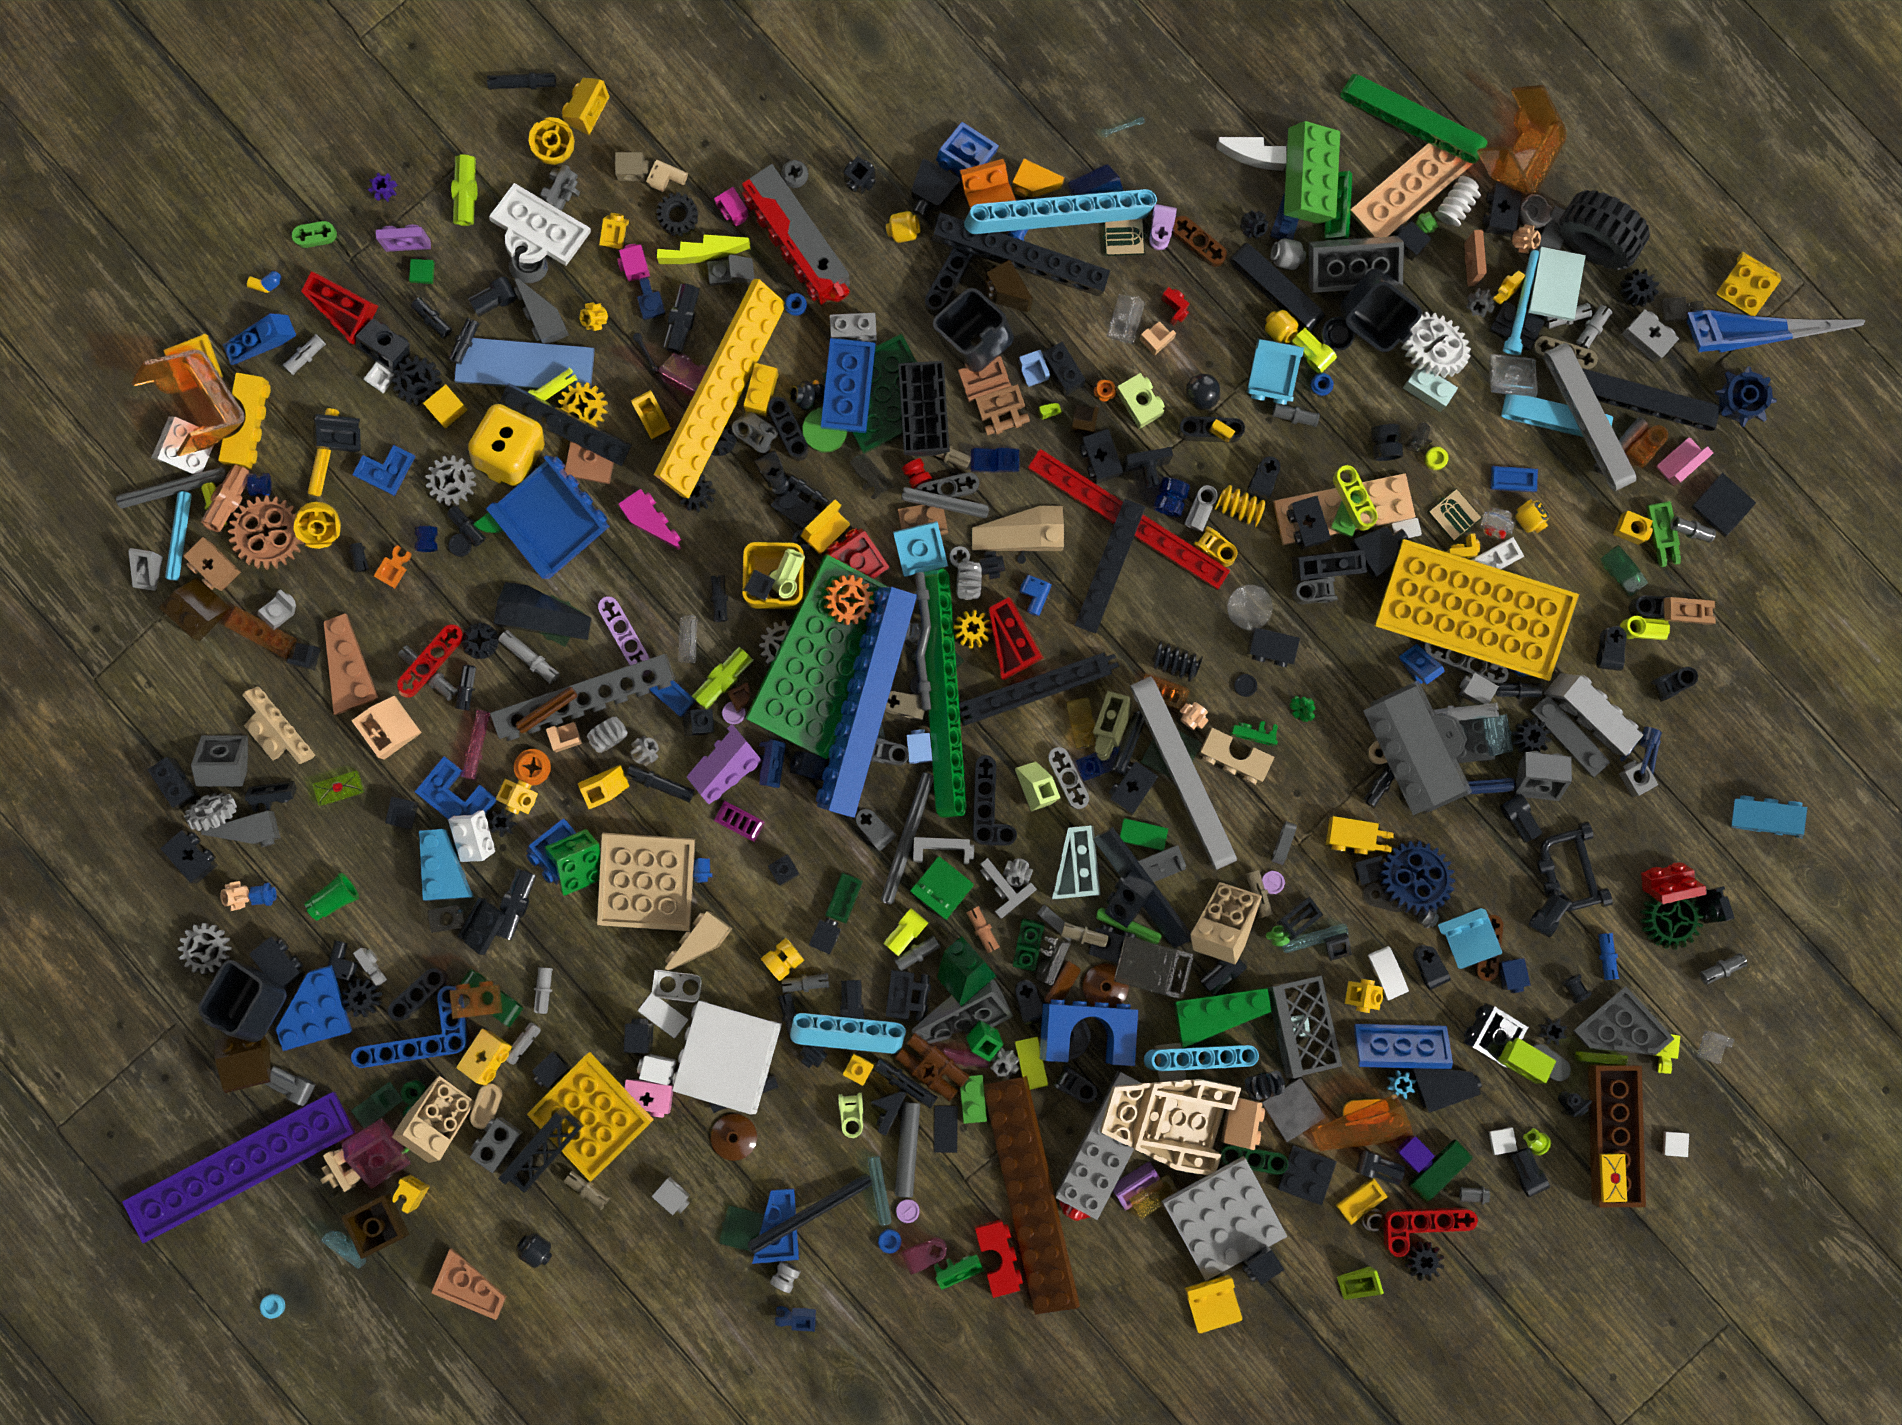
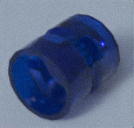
(1171, 497)

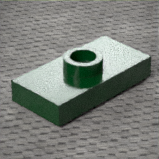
(844, 898)

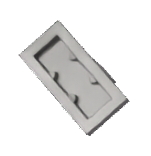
(1004, 889)

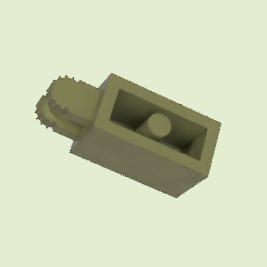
(1111, 723)

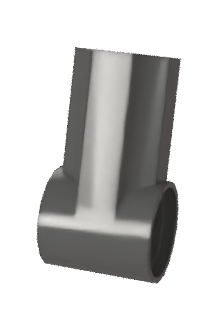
(295, 1088)

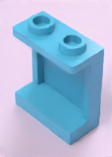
(1274, 371)

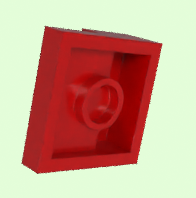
(859, 553)
(1672, 883)

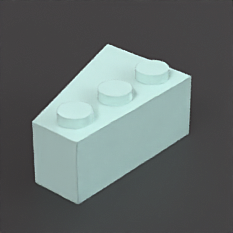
(1078, 866)

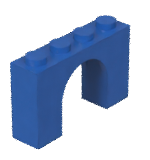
(1118, 1022)

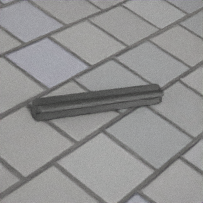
(944, 502)

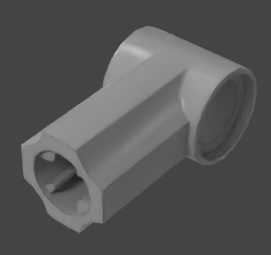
(1201, 510)

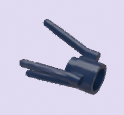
(1651, 741)

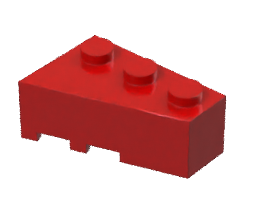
(341, 306)
(1013, 639)

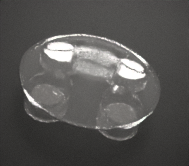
(1249, 607)

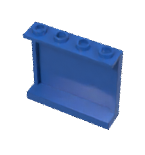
(549, 517)

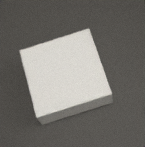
(379, 377)
(1502, 1141)
(1675, 1144)

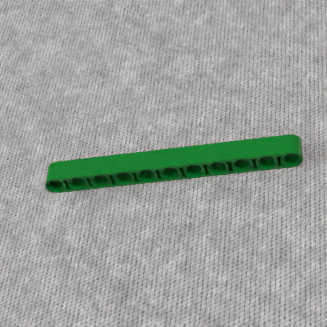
(944, 700)

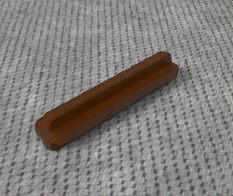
(546, 710)

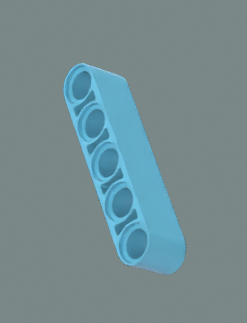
(1541, 413)
(847, 1033)
(1211, 1060)

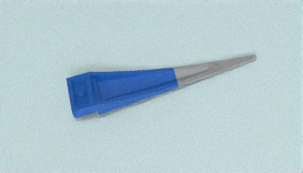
(1731, 331)

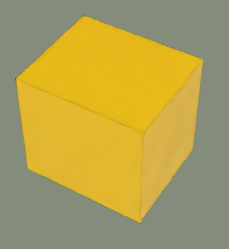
(445, 406)

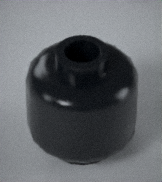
(534, 1250)

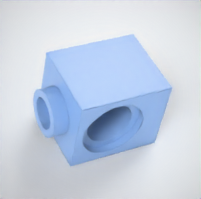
(919, 747)

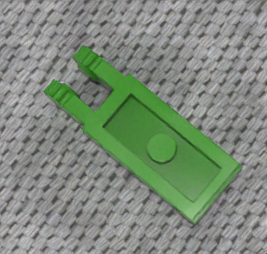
(1662, 534)

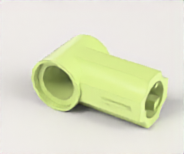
(787, 573)

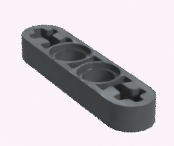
(1464, 664)

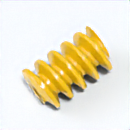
(1241, 505)

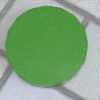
(821, 439)

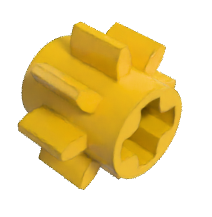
(593, 316)

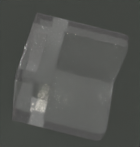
(1713, 1046)

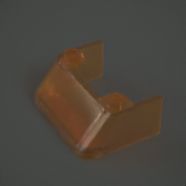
(1536, 146)
(202, 391)

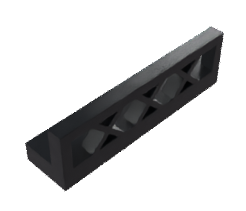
(533, 1148)

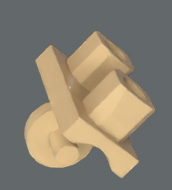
(345, 1178)

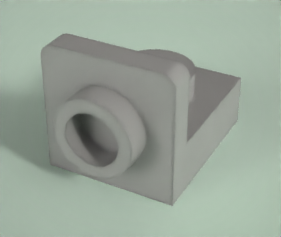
(278, 610)

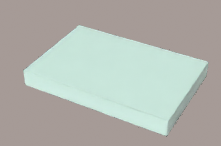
(1556, 284)

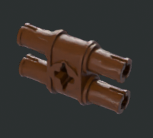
(932, 1057)

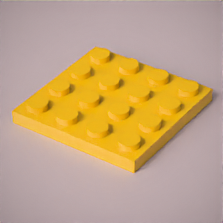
(602, 1106)

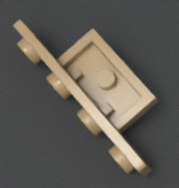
(273, 730)

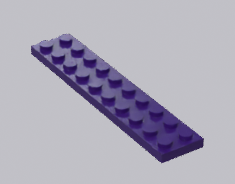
(238, 1167)

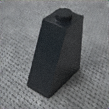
(1444, 1087)

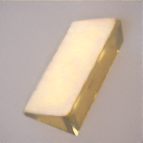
(1151, 1197)

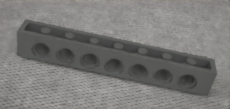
(660, 665)

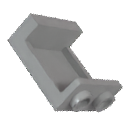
(942, 844)

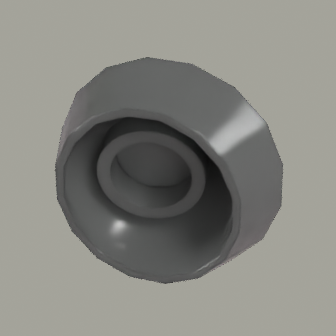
(527, 271)

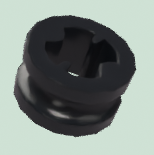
(794, 539)

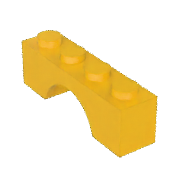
(241, 447)

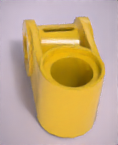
(1215, 546)

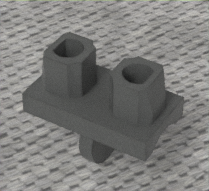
(563, 187)

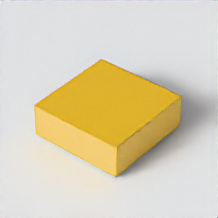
(1222, 430)

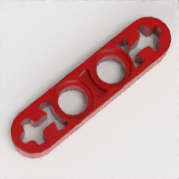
(427, 659)

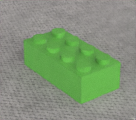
(1312, 172)

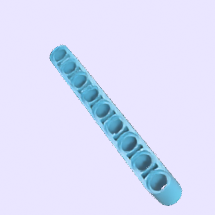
(1059, 211)

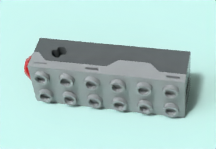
(1094, 1166)

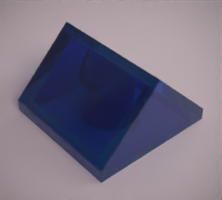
(1097, 181)

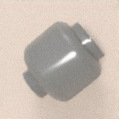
(1288, 254)

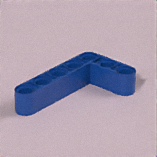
(420, 1044)

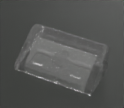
(1126, 318)
(687, 639)

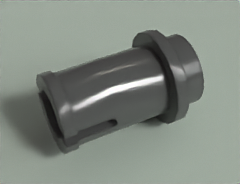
(1474, 1195)

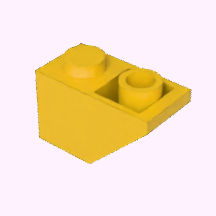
(603, 786)

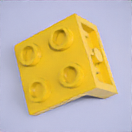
(1749, 284)
(1213, 1303)

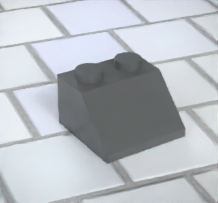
(220, 760)
(1543, 776)

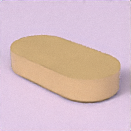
(485, 1105)

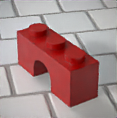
(994, 1237)

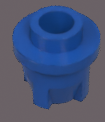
(701, 870)
(262, 894)

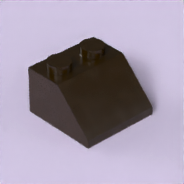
(1007, 287)
(195, 608)
(242, 1063)
(375, 1225)

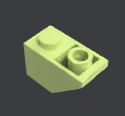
(1037, 785)

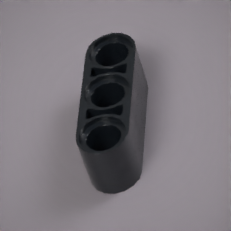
(783, 419)
(1200, 432)
(407, 999)

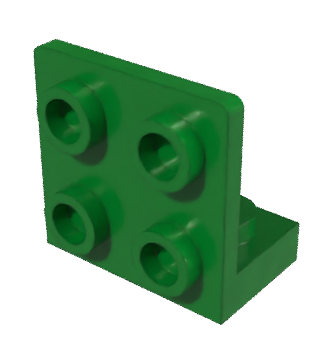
(576, 861)
(942, 888)

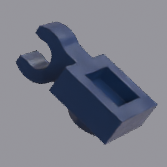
(650, 302)
(800, 1318)

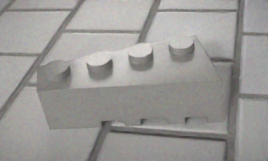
(1595, 712)

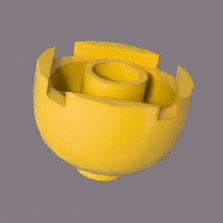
(551, 141)
(317, 525)

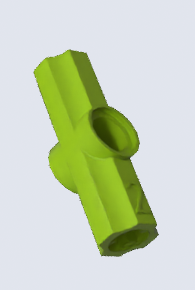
(464, 190)
(722, 678)

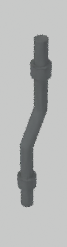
(923, 686)

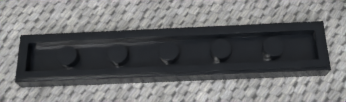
(1156, 903)

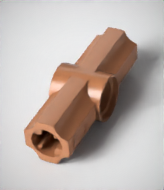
(226, 498)

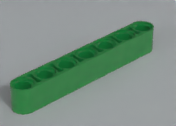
(1413, 118)

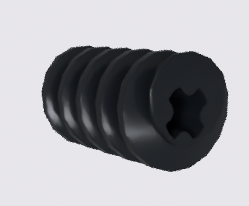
(1176, 662)

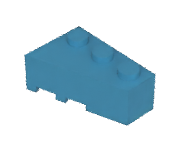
(1769, 816)
(441, 868)

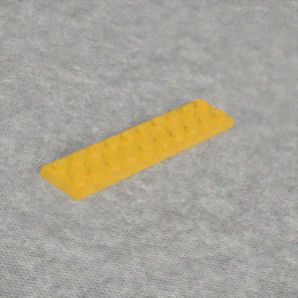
(720, 389)

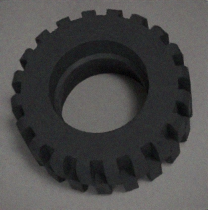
(1603, 229)

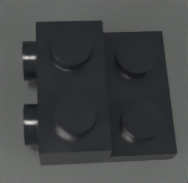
(1492, 1031)

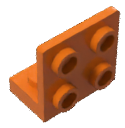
(987, 183)

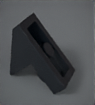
(891, 1104)

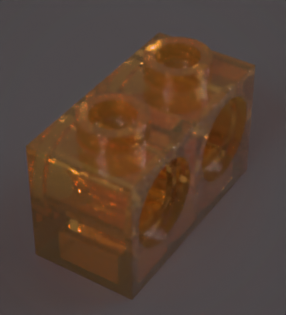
(476, 1006)

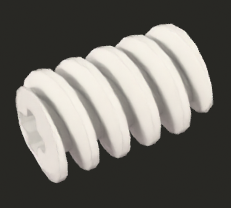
(1458, 201)

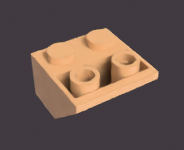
(386, 727)
(1242, 1124)

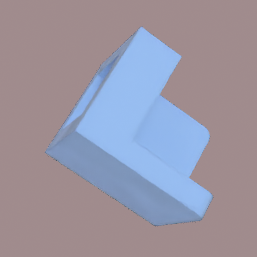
(1034, 368)

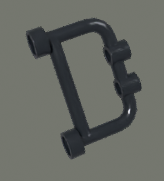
(1547, 866)

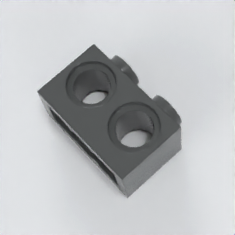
(499, 1147)

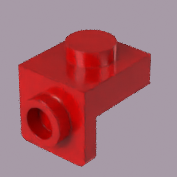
(1176, 301)

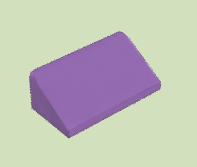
(1135, 1183)

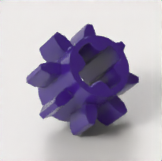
(384, 193)

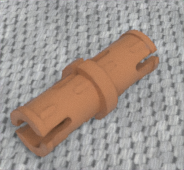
(982, 929)

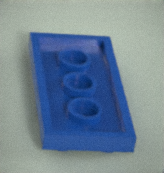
(848, 385)
(1403, 1046)

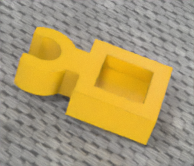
(1509, 287)

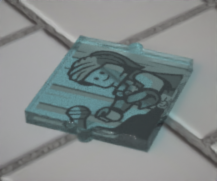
(1498, 735)

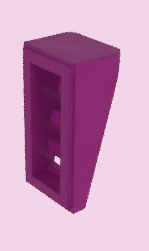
(756, 829)

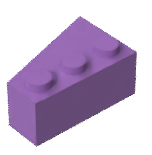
(724, 766)

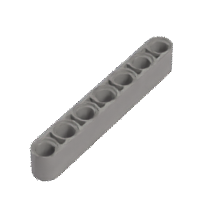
(1590, 417)

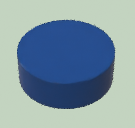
(889, 1241)

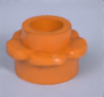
(1105, 384)

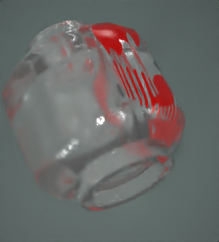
(1497, 523)

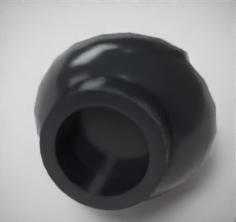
(805, 394)

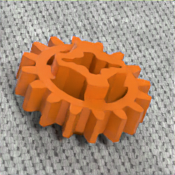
(850, 591)

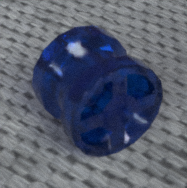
(259, 484)

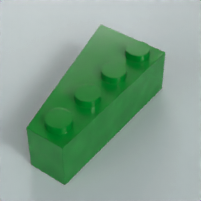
(1213, 1014)

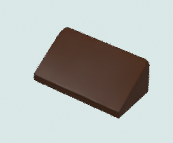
(1063, 982)

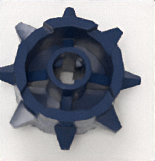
(1756, 390)

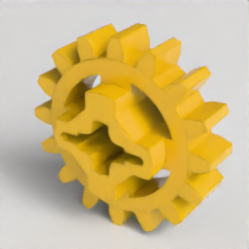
(580, 395)

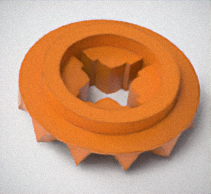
(526, 758)

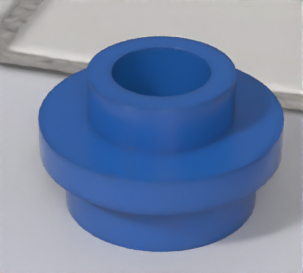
(795, 297)
(1322, 378)

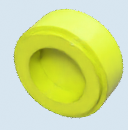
(1436, 458)

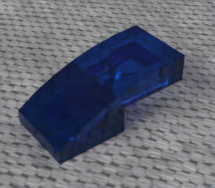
(995, 460)

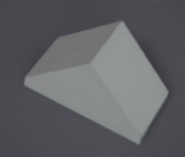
(144, 568)

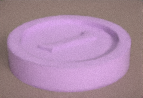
(730, 715)
(1273, 882)
(907, 1211)

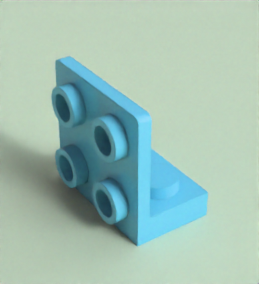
(1471, 938)

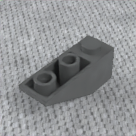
(546, 318)

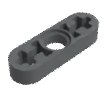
(962, 479)

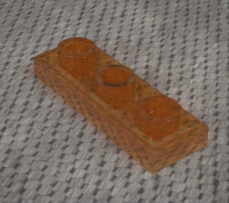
(248, 626)

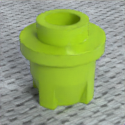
(1537, 1142)

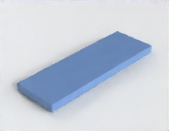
(523, 364)

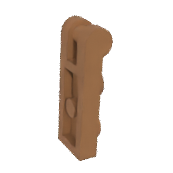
(1689, 610)

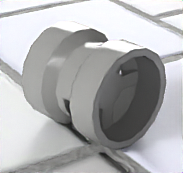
(785, 1276)

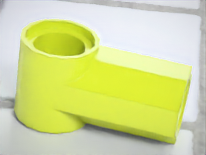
(1318, 355)
(1646, 628)
(908, 928)

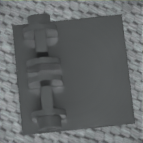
(1476, 745)

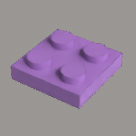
(403, 239)

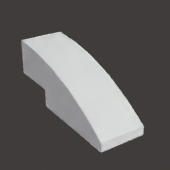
(1253, 152)

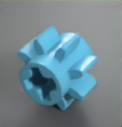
(1406, 1088)

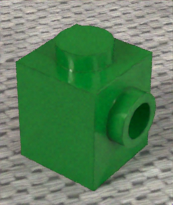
(984, 1040)

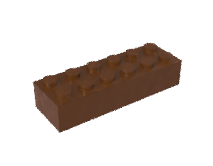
(1617, 1127)

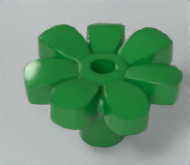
(1303, 708)

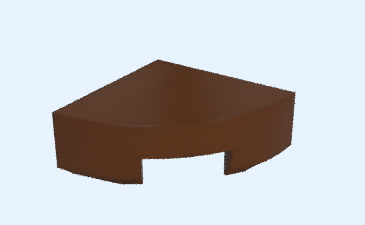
(739, 697)

